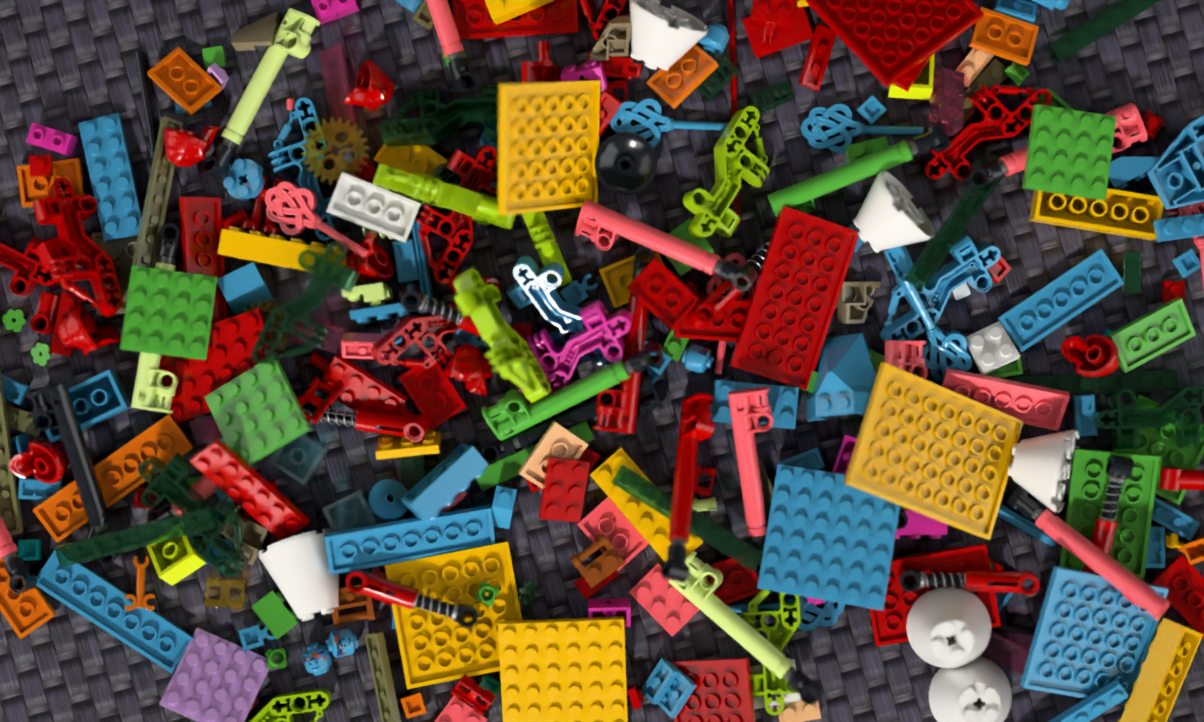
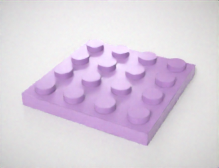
(215, 680)

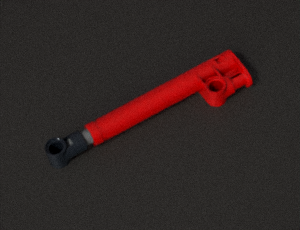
(623, 410)
(694, 428)

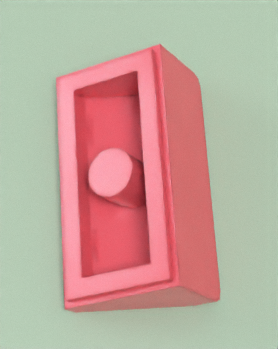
(359, 345)

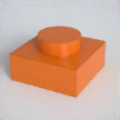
(413, 705)

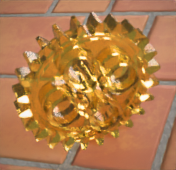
(329, 132)

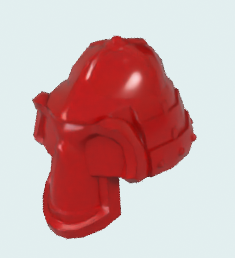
(372, 87)
(185, 148)
(376, 265)
(83, 334)
(1093, 356)
(471, 367)
(44, 459)

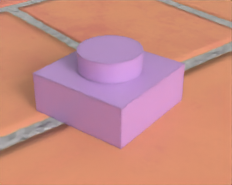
(218, 75)

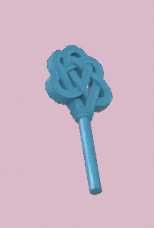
(668, 123)
(817, 133)
(947, 340)
(827, 610)

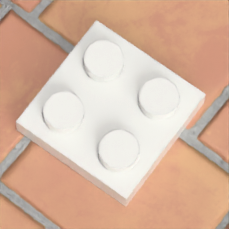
(991, 348)

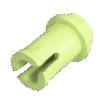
(707, 504)

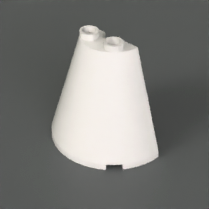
(303, 573)

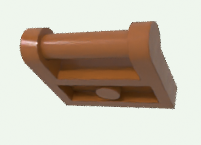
(602, 565)
(350, 599)

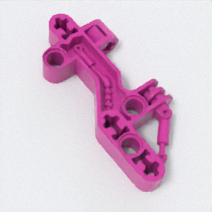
(599, 332)

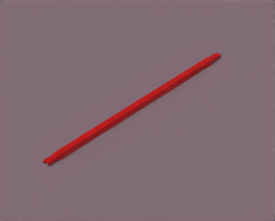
(733, 84)

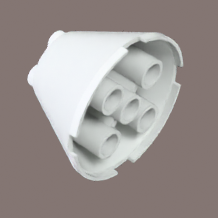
(662, 33)
(890, 217)
(1044, 466)
(948, 627)
(970, 693)

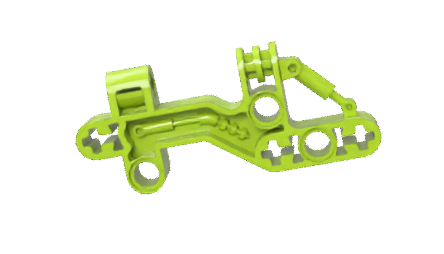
(437, 193)
(713, 207)
(545, 243)
(509, 350)
(778, 636)
(273, 713)

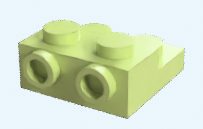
(373, 294)

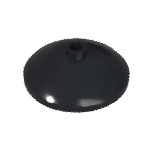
(628, 148)

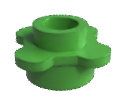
(493, 591)
(281, 662)

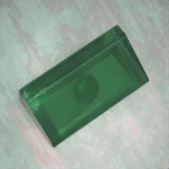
(1133, 272)

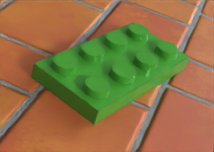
(1152, 334)

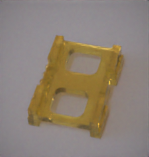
(225, 586)

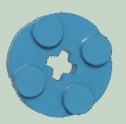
(234, 179)

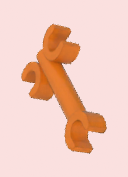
(140, 601)

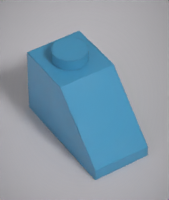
(503, 506)

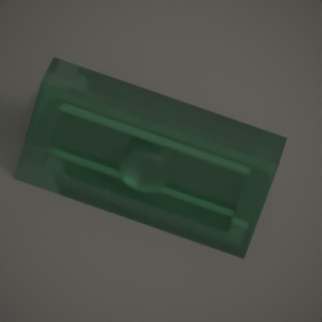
(412, 470)

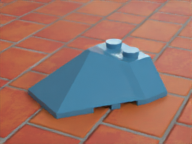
(1180, 169)
(843, 378)

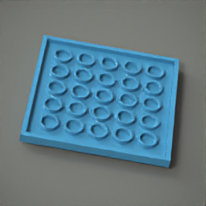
(827, 539)
(1087, 636)

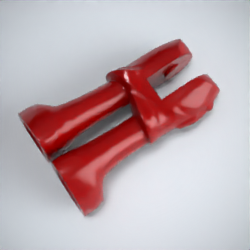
(255, 221)

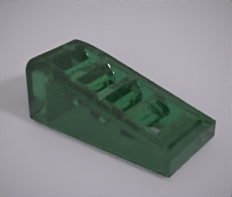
(710, 96)
(755, 102)

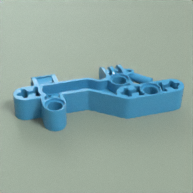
(305, 177)
(968, 266)
(538, 287)

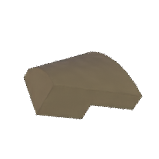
(256, 34)
(613, 40)
(855, 301)
(253, 536)

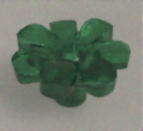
(527, 592)

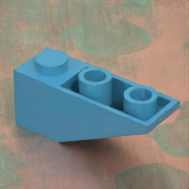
(1127, 168)

